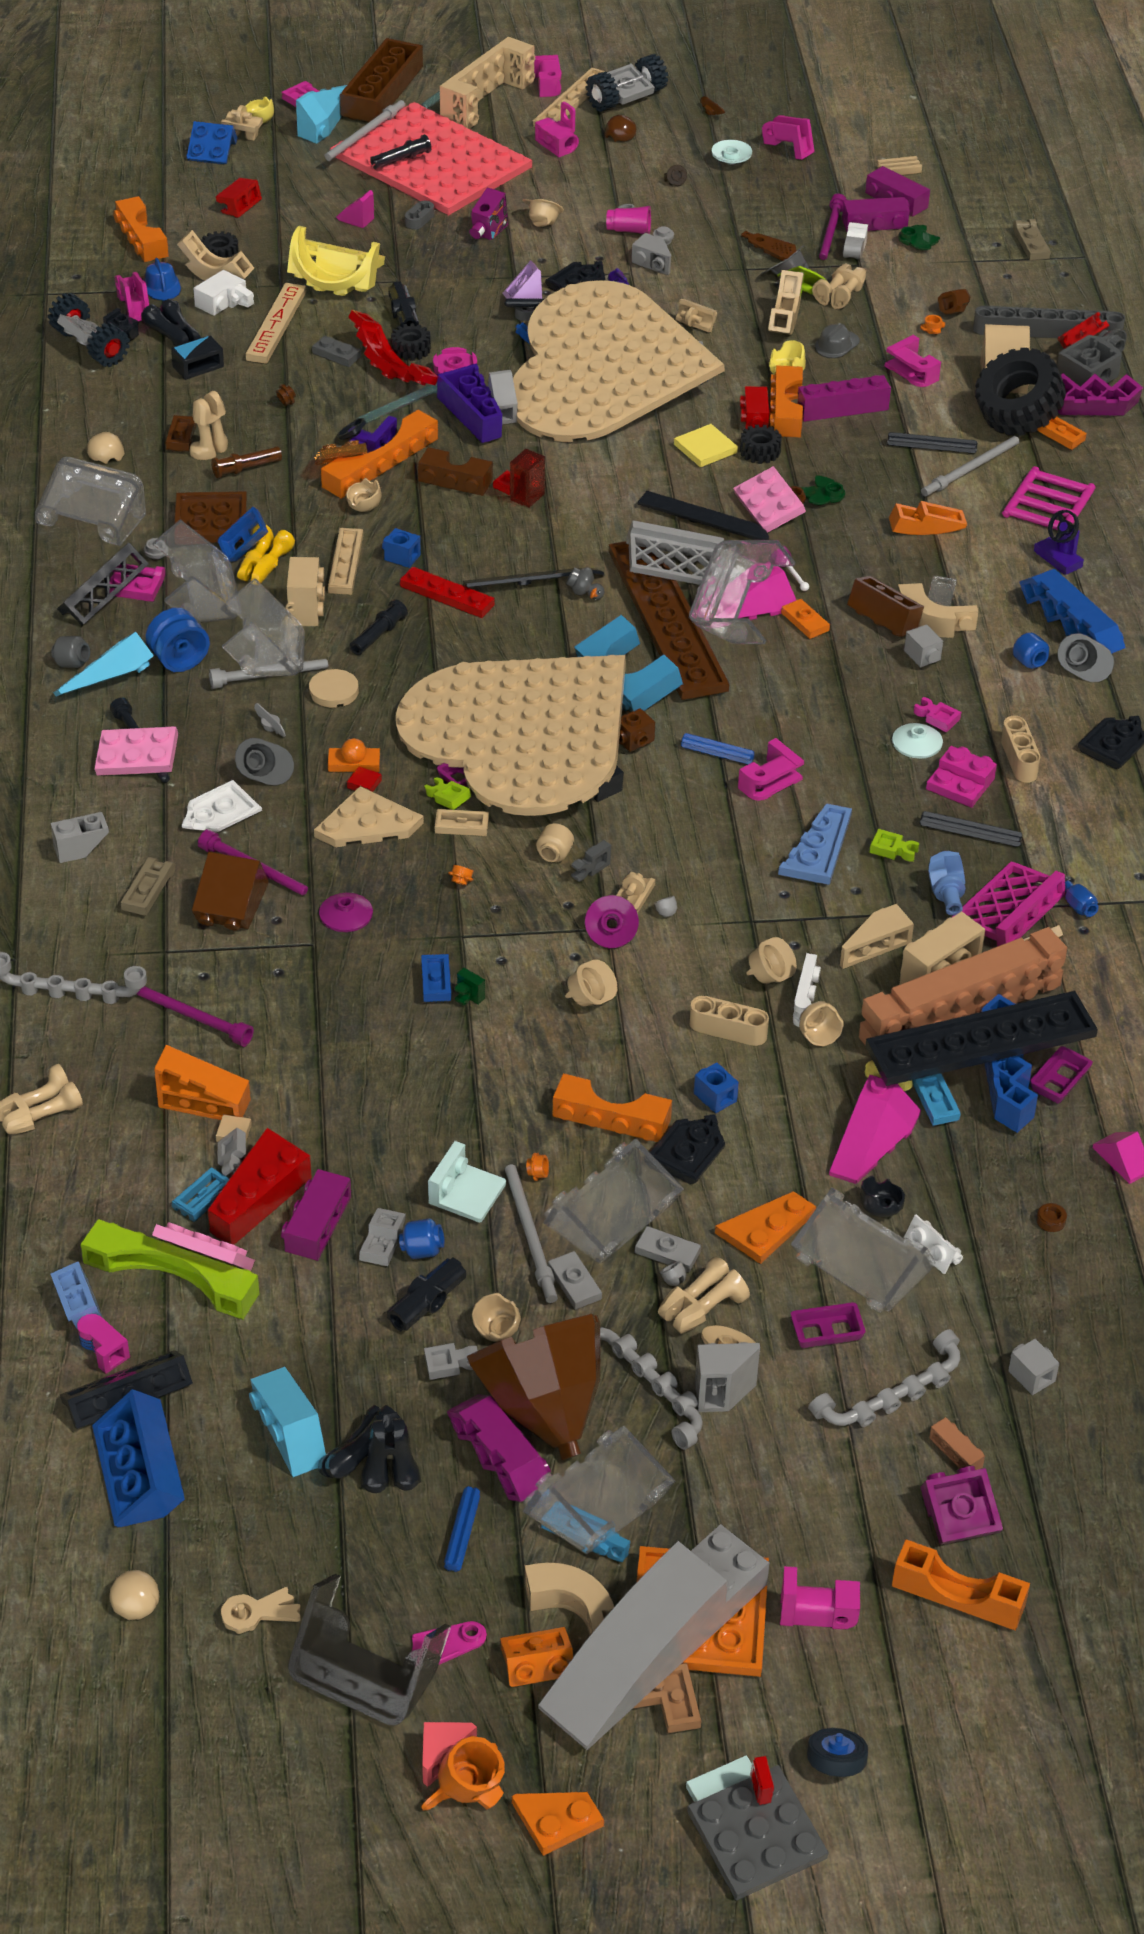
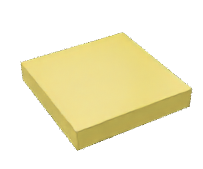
(705, 445)

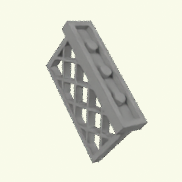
(672, 540)

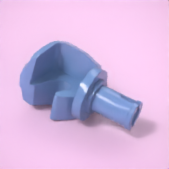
(947, 880)

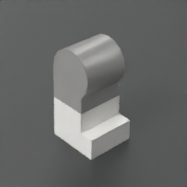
(855, 240)

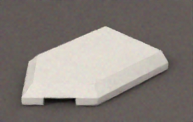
(220, 808)

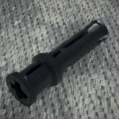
(409, 149)
(385, 621)

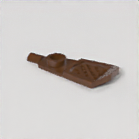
(772, 246)

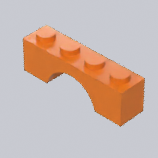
(147, 241)
(785, 414)
(642, 1118)
(992, 1599)

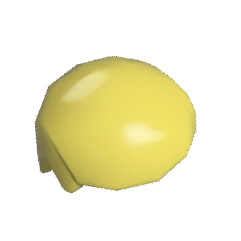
(261, 108)

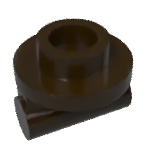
(676, 175)

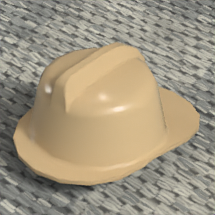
(543, 211)
(772, 961)
(592, 984)

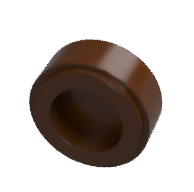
(1051, 1217)

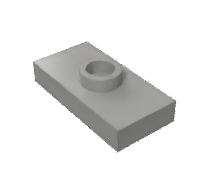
(667, 1248)
(575, 1280)

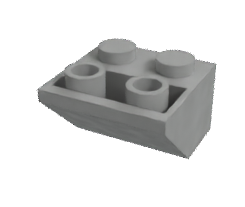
(725, 1374)

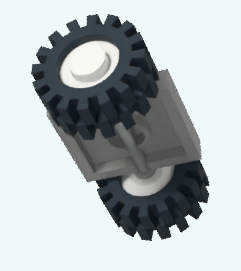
(627, 83)

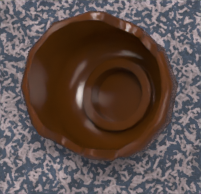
(620, 128)

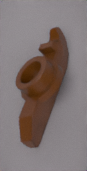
(711, 107)

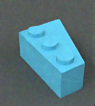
(289, 1420)

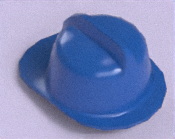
(161, 281)

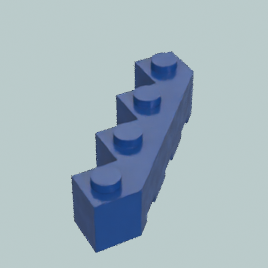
(1073, 608)
(1009, 1084)

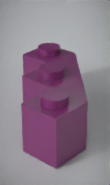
(1099, 398)
(499, 1445)

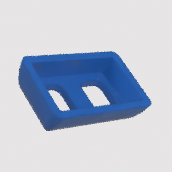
(242, 529)

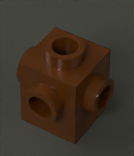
(636, 730)

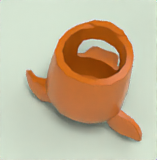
(469, 1774)

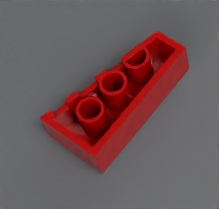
(258, 1186)

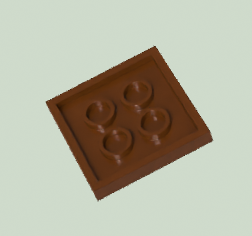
(210, 512)

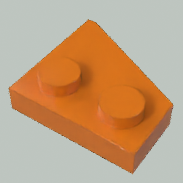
(557, 1817)

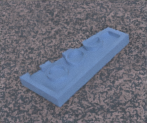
(819, 847)

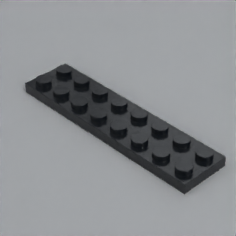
(980, 1038)

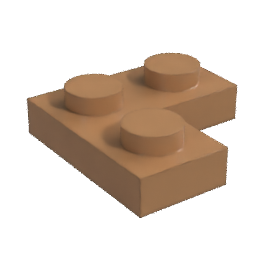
(677, 1701)

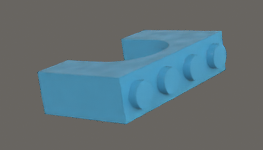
(642, 687)

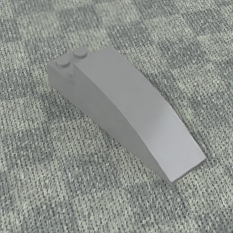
(654, 1632)

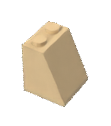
(999, 340)

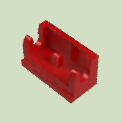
(239, 196)
(1090, 326)

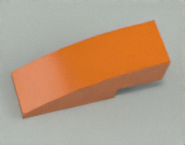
(926, 519)

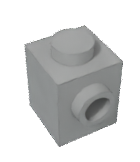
(923, 645)
(1033, 1366)

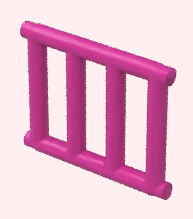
(1028, 485)

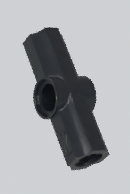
(402, 304)
(426, 1294)

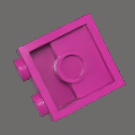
(962, 776)

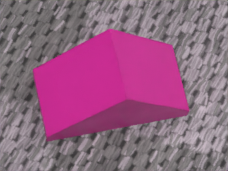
(360, 212)
(1124, 1153)

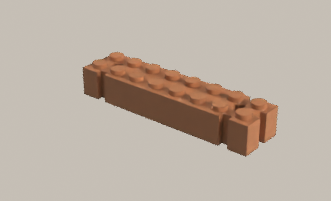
(965, 987)

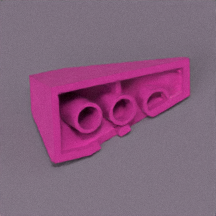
(768, 595)
(876, 1125)

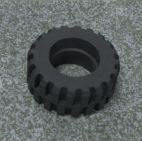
(1012, 371)

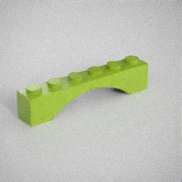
(118, 1249)

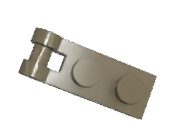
(1031, 239)
(147, 886)

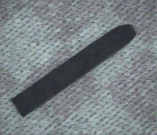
(703, 515)
(523, 579)

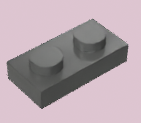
(336, 351)

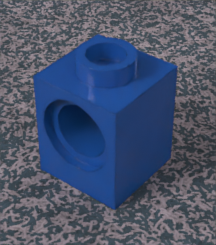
(401, 547)
(716, 1087)

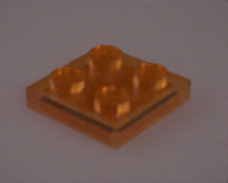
(331, 452)

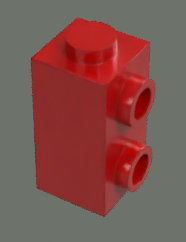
(754, 406)

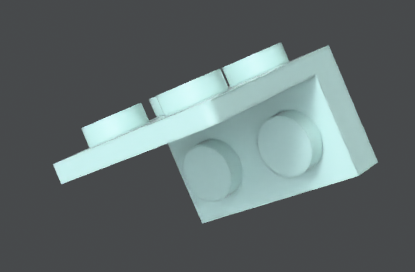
(463, 1187)

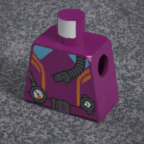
(489, 215)

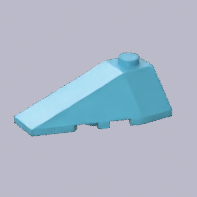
(318, 113)
(119, 660)

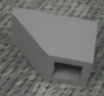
(652, 253)
(504, 393)
(78, 836)

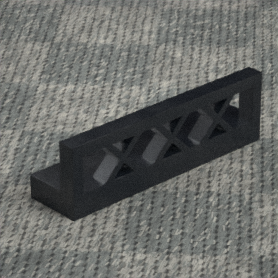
(97, 577)
(151, 1377)

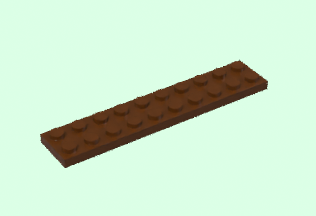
(670, 627)

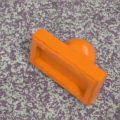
(352, 756)

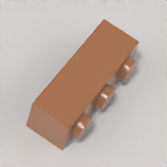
(956, 1445)

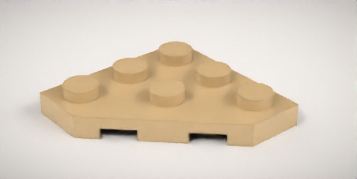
(368, 819)

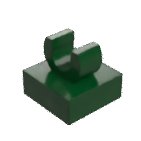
(469, 987)

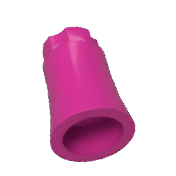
(629, 220)

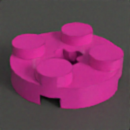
(452, 359)

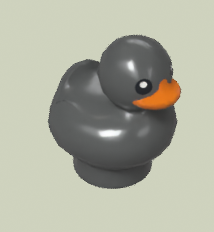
(581, 582)

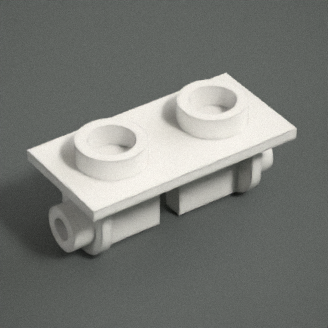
(940, 1249)

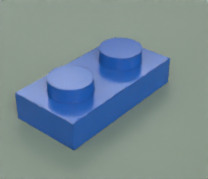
(436, 977)

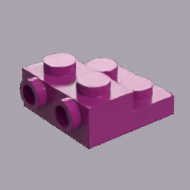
(961, 1505)

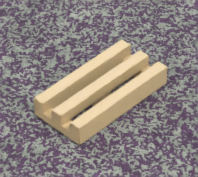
(902, 165)
(461, 822)

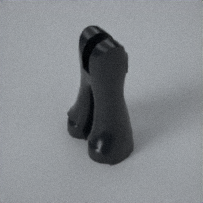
(169, 322)
(395, 1443)
(349, 1454)

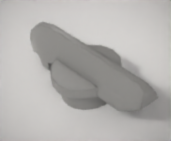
(269, 721)

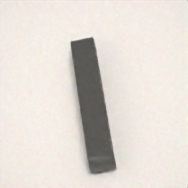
(1042, 321)

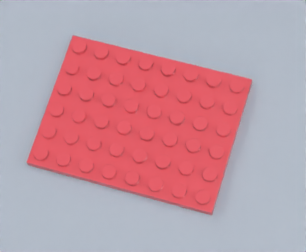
(449, 175)

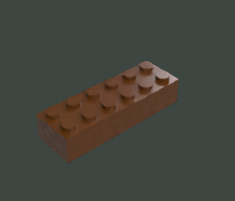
(381, 79)

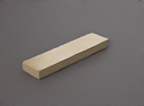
(345, 561)

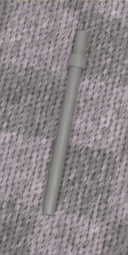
(388, 113)
(941, 482)
(543, 1273)

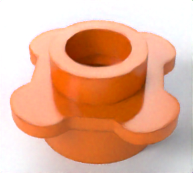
(933, 324)

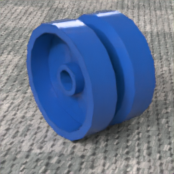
(177, 639)

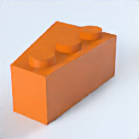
(198, 1086)

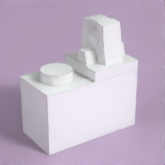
(221, 292)

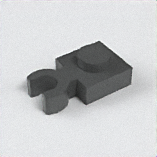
(595, 860)

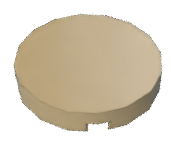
(333, 688)

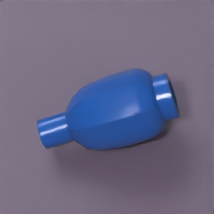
(1081, 899)

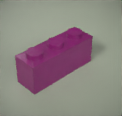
(889, 184)
(877, 213)
(316, 1214)

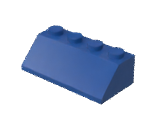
(137, 1460)

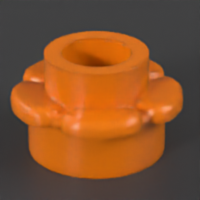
(461, 875)
(537, 1166)

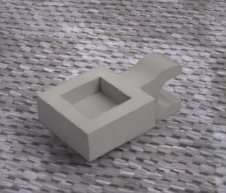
(231, 1151)
(445, 1360)

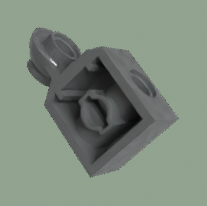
(1093, 356)

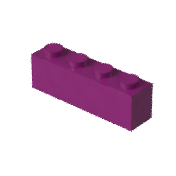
(844, 398)

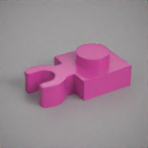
(937, 715)

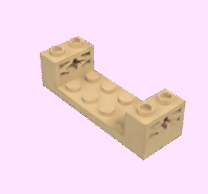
(505, 63)

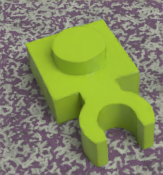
(448, 795)
(892, 844)

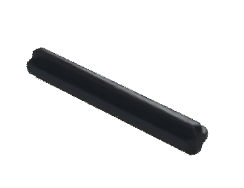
(932, 443)
(971, 828)

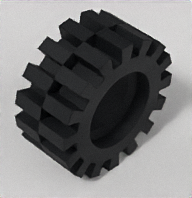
(221, 244)
(411, 342)
(760, 444)

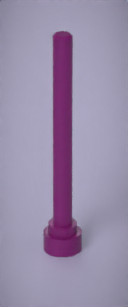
(836, 206)
(210, 842)
(239, 1032)

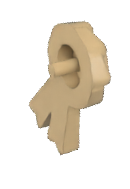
(244, 1612)

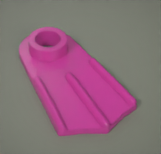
(457, 1641)

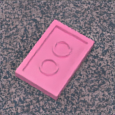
(769, 499)
(136, 751)
(204, 1245)

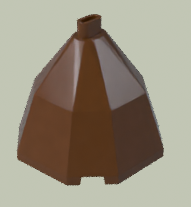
(547, 1379)

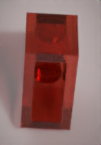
(527, 478)

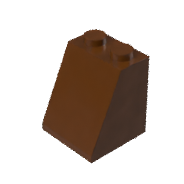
(229, 891)

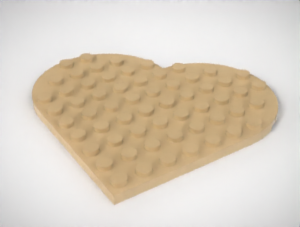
(604, 361)
(521, 729)

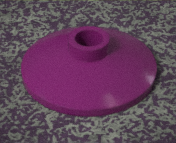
(615, 909)
(346, 912)

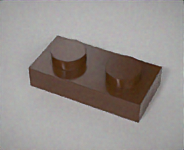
(180, 433)

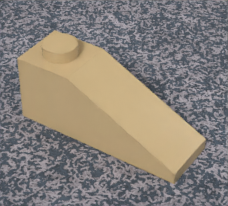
(879, 934)

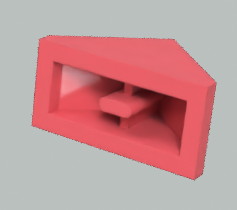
(437, 1741)

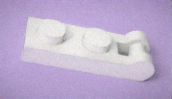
(806, 989)

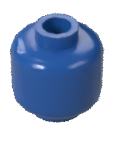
(1031, 650)
(422, 1239)

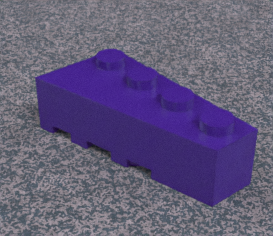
(471, 401)

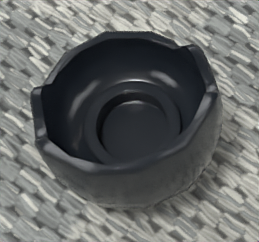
(881, 1198)

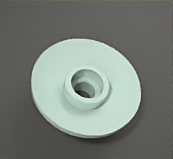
(731, 151)
(917, 740)

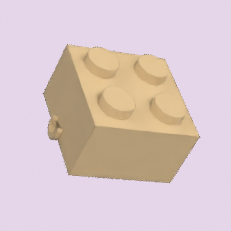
(305, 590)

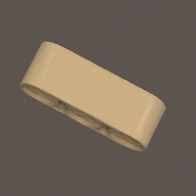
(1020, 749)
(729, 1020)

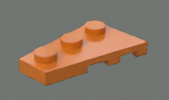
(767, 1226)

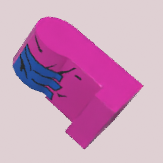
(104, 1340)

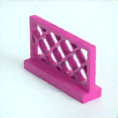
(1026, 911)

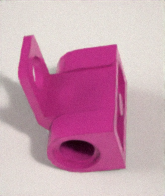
(558, 135)

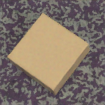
(229, 1123)

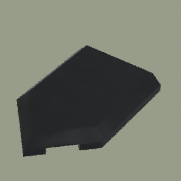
(576, 273)
(1114, 741)
(689, 1147)

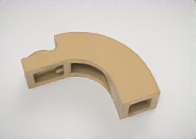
(206, 264)
(786, 310)
(940, 618)
(567, 1588)

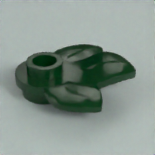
(917, 237)
(824, 491)

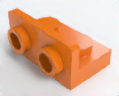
(536, 1656)

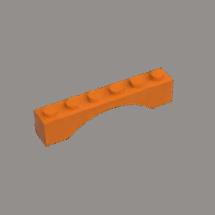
(414, 434)

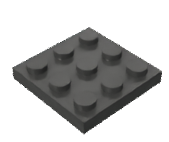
(755, 1841)

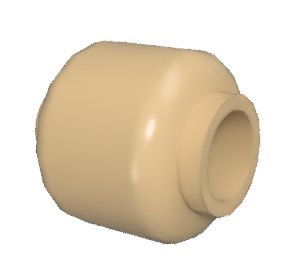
(555, 842)

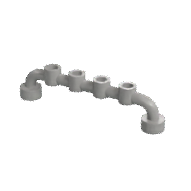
(134, 978)
(888, 1399)
(683, 1434)

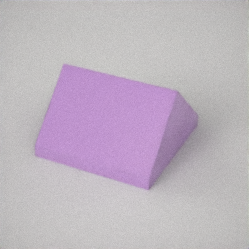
(526, 284)

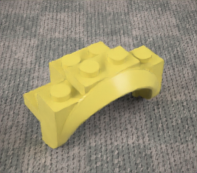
(335, 266)

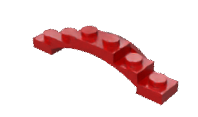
(382, 354)

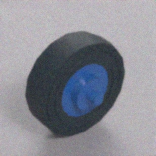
(837, 1752)

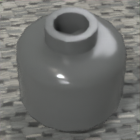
(70, 651)

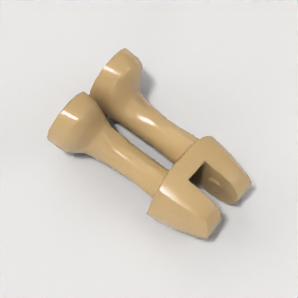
(840, 288)
(208, 412)
(16, 1110)
(691, 1313)

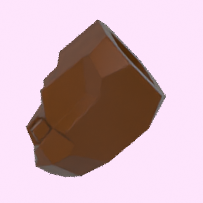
(954, 301)

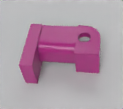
(549, 75)
(790, 130)
(134, 293)
(911, 365)
(772, 776)
(819, 1604)

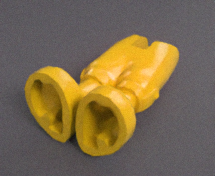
(261, 565)

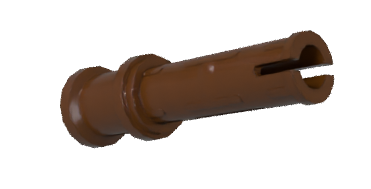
(236, 466)

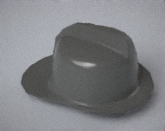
(794, 260)
(836, 341)
(1085, 657)
(264, 761)

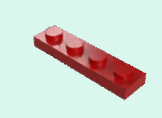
(447, 592)

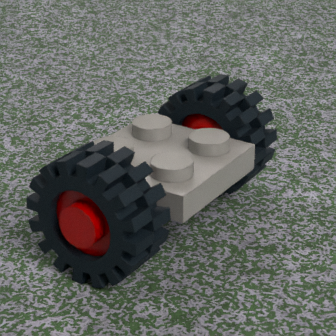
(104, 343)

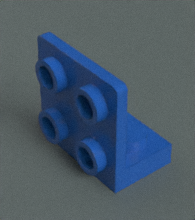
(211, 142)

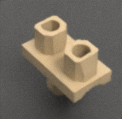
(243, 121)
(696, 315)
(636, 889)

